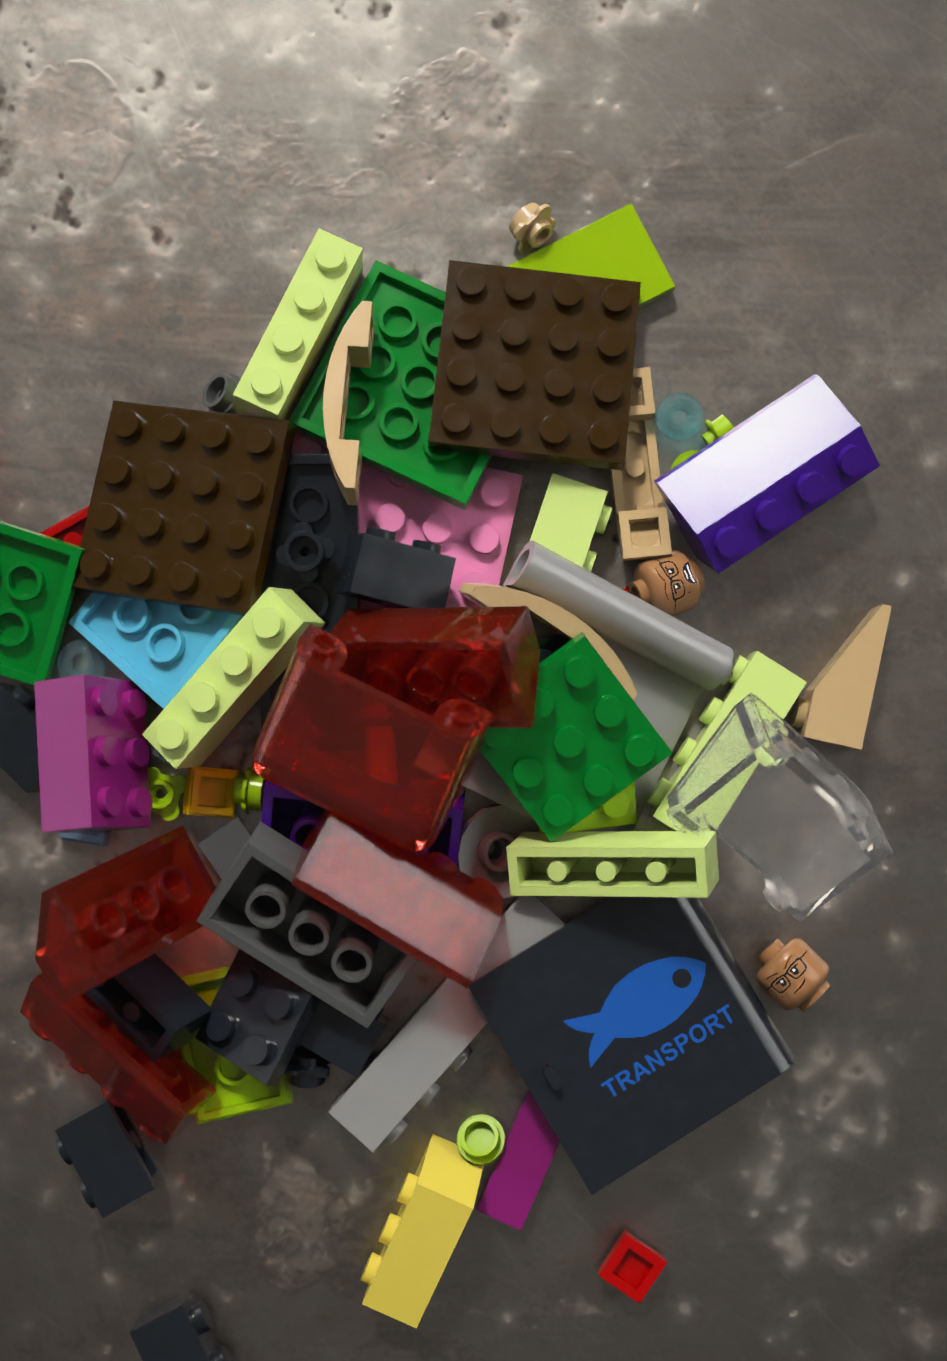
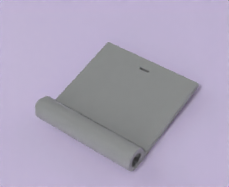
(660, 653)

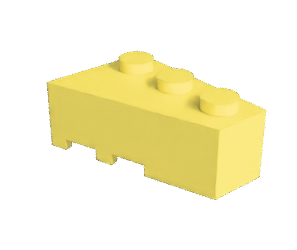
(422, 1233)

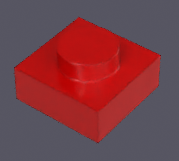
(632, 1266)

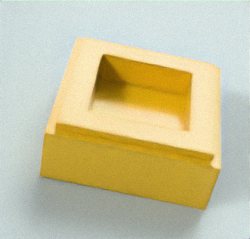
(209, 792)

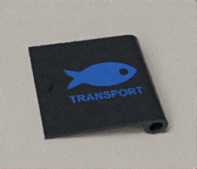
(638, 1027)

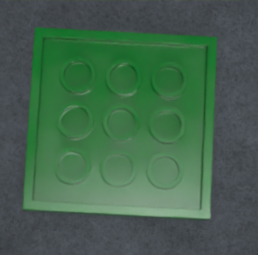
(394, 398)

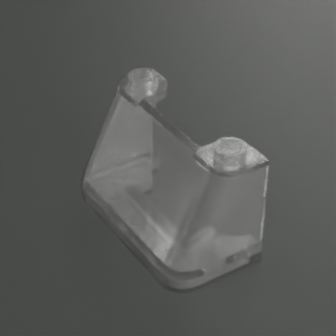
(780, 809)

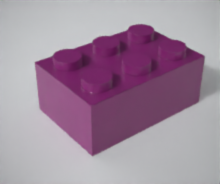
(92, 755)

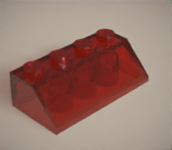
(447, 655)
(401, 895)
(120, 913)
(157, 1095)

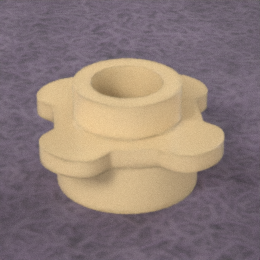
(532, 226)

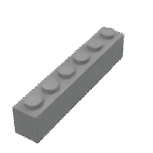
(433, 1037)

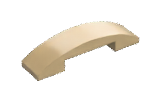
(350, 350)
(636, 499)
(553, 617)

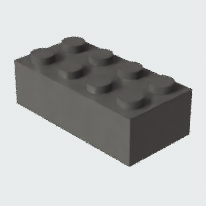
(299, 934)

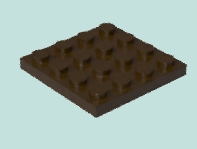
(535, 365)
(184, 506)

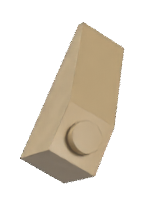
(841, 695)

